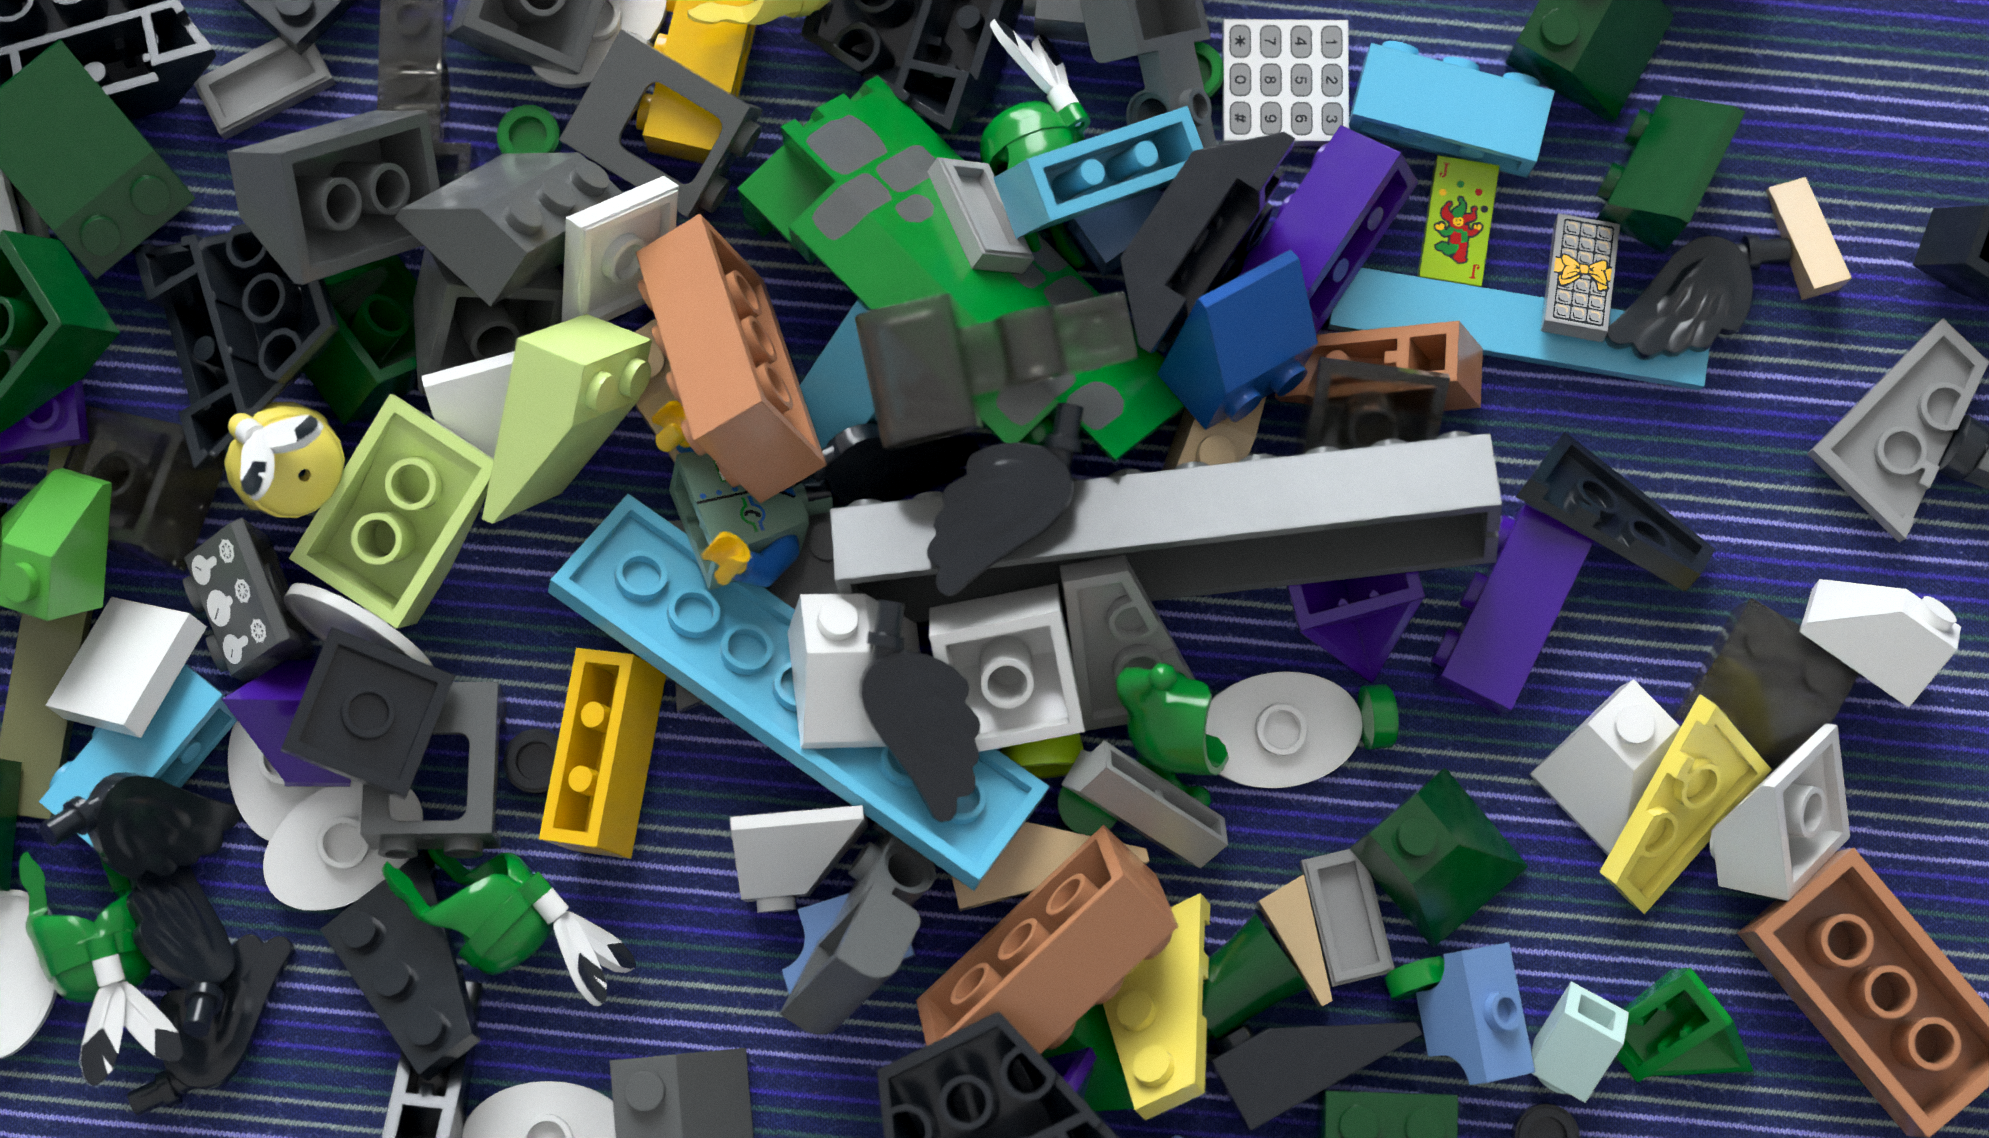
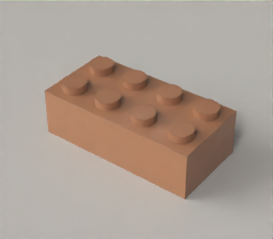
(728, 360)
(1057, 948)
(1878, 992)

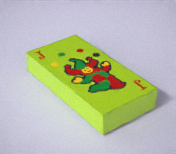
(1458, 221)

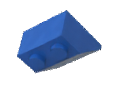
(1243, 343)

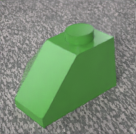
(56, 547)

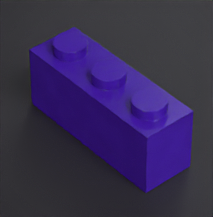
(1337, 216)
(1510, 610)

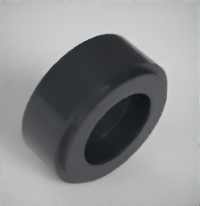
(1964, 449)
(530, 760)
(1545, 1122)

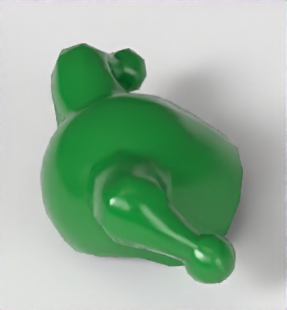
(1169, 725)

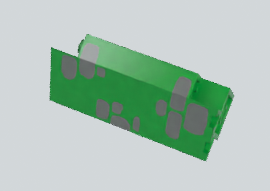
(864, 205)

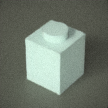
(1578, 1042)

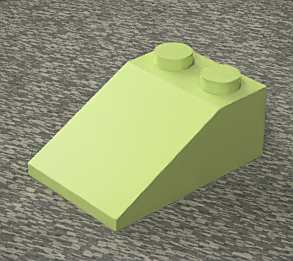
(560, 406)
(397, 514)

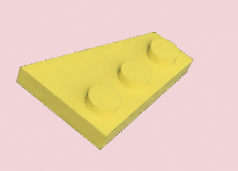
(1692, 790)
(1161, 1020)

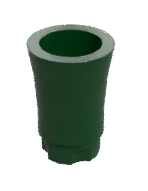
(1246, 979)

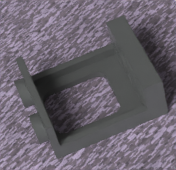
(613, 98)
(469, 711)

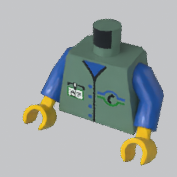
(725, 524)

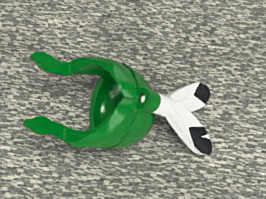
(1036, 125)
(510, 916)
(99, 967)

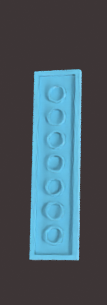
(734, 654)

